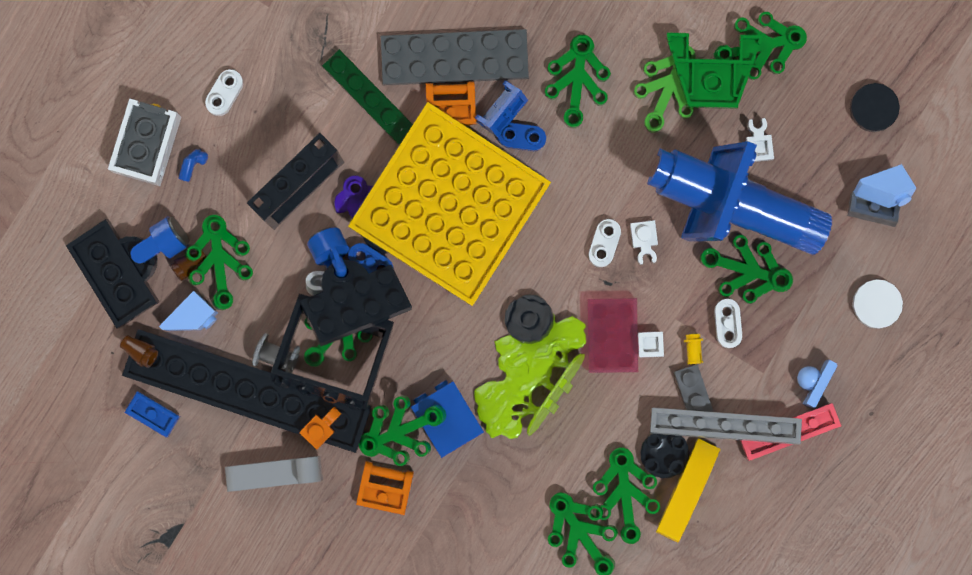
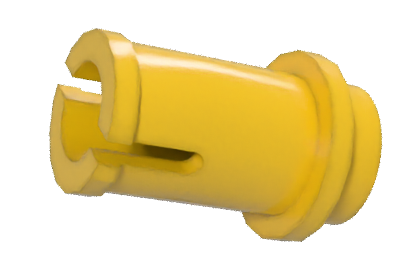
(694, 350)

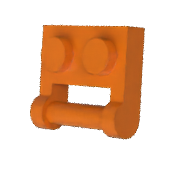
(460, 110)
(383, 496)

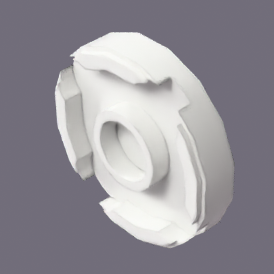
(877, 304)

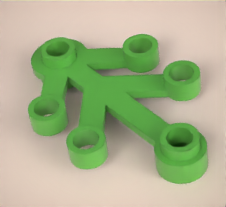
(670, 84)

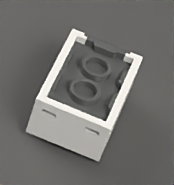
(144, 142)

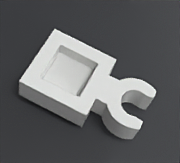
(764, 142)
(643, 237)

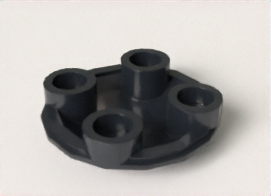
(664, 455)

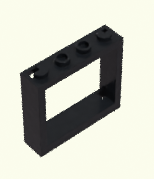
(296, 181)
(327, 392)

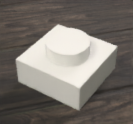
(650, 344)

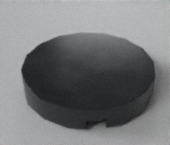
(874, 107)
(529, 319)

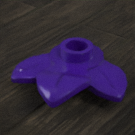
(349, 200)

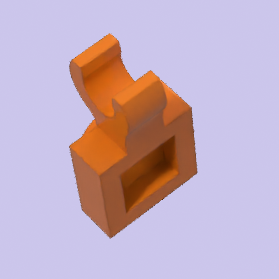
(319, 429)

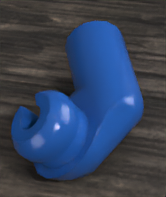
(190, 161)

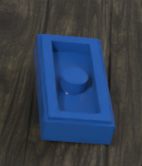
(152, 414)

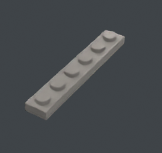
(726, 426)

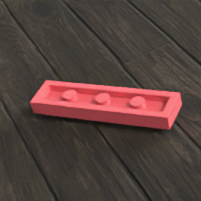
(813, 424)

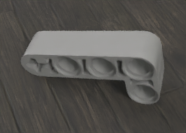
(274, 473)

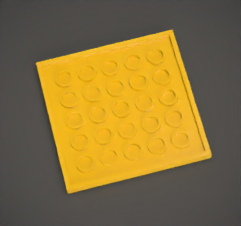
(449, 204)

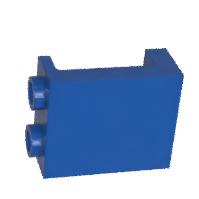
(459, 424)

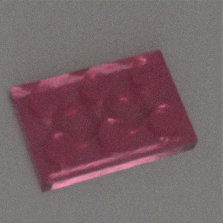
(612, 335)

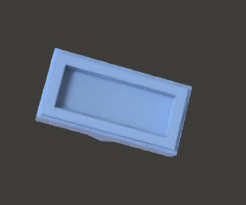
(815, 381)

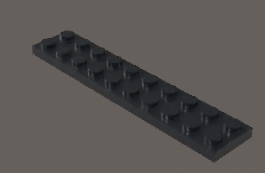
(241, 390)

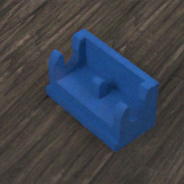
(503, 110)

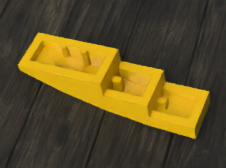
(688, 490)

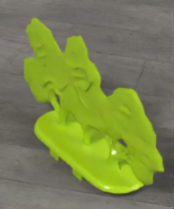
(526, 369)

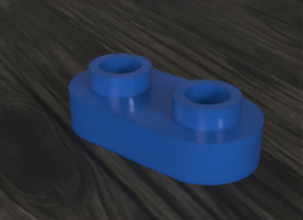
(521, 139)
(372, 260)

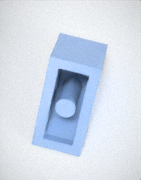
(887, 187)
(191, 315)

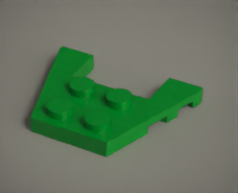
(713, 81)

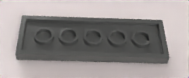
(454, 57)

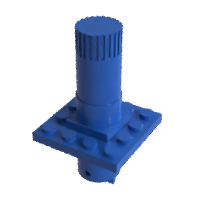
(724, 195)

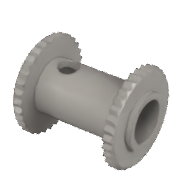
(267, 352)

